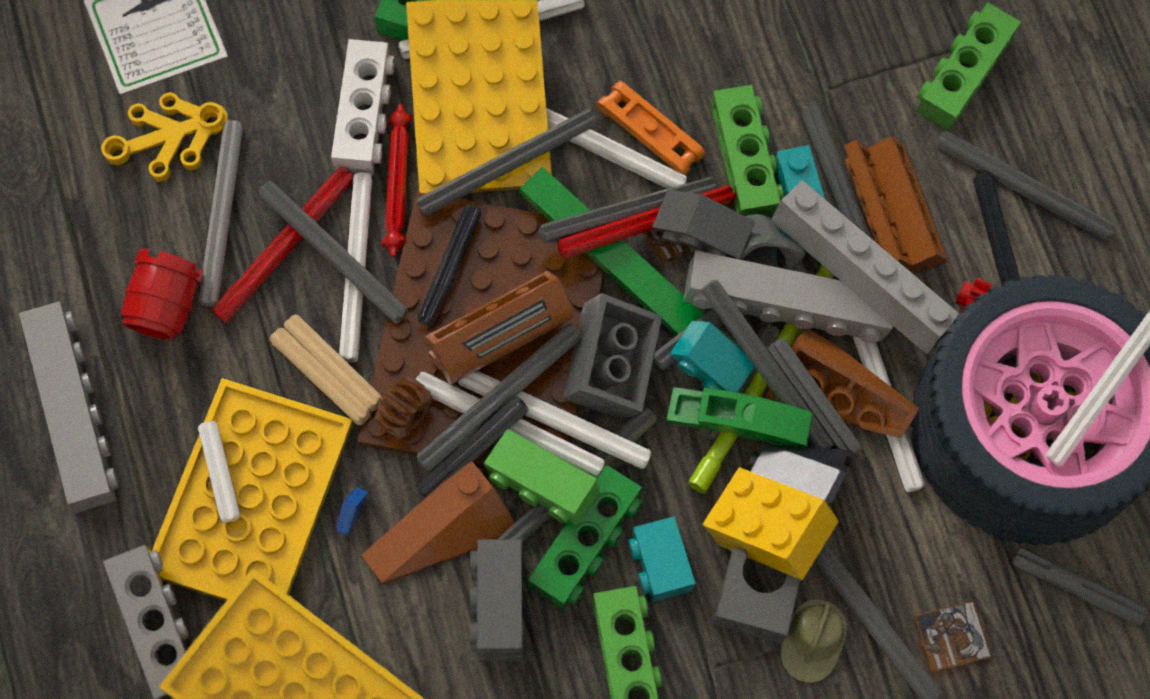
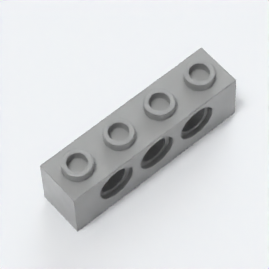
(122, 573)

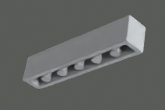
(864, 266)
(786, 296)
(68, 407)

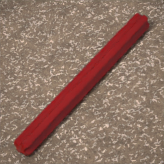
(626, 227)
(280, 247)

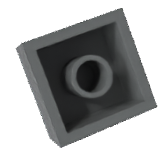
(702, 224)

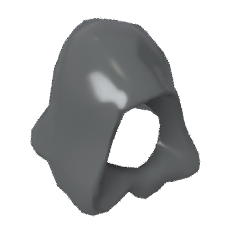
(766, 240)

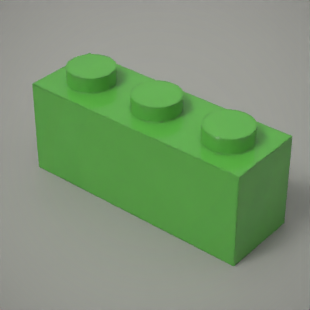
(541, 478)

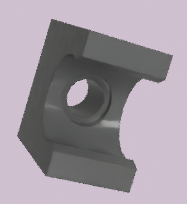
(754, 612)

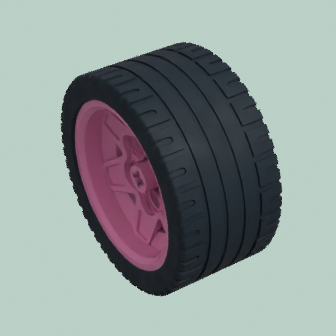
(1069, 338)

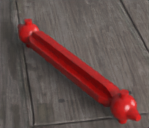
(396, 180)

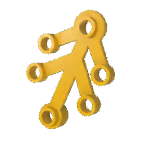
(170, 133)

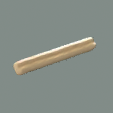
(333, 362)
(320, 376)

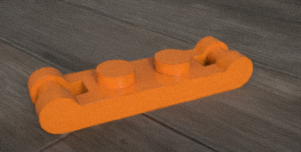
(651, 127)

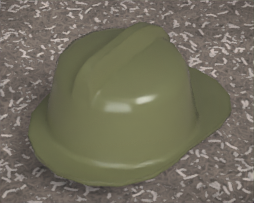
(814, 641)

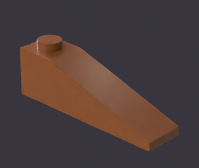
(852, 388)
(441, 527)

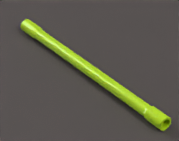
(711, 463)

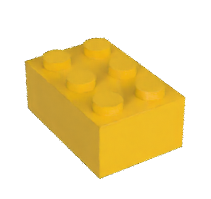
(771, 522)

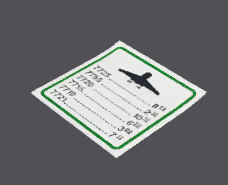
(154, 38)

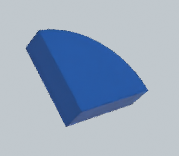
(351, 510)

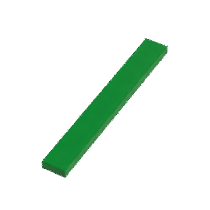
(616, 259)

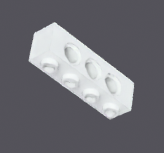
(361, 60)

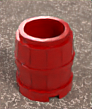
(160, 295)

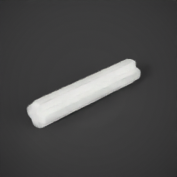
(219, 472)

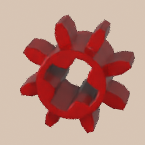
(971, 291)

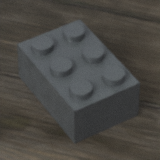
(613, 357)
(496, 600)

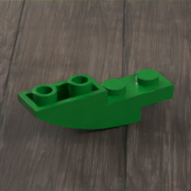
(740, 414)

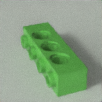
(742, 105)
(946, 106)
(609, 609)

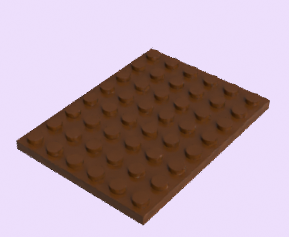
(498, 259)

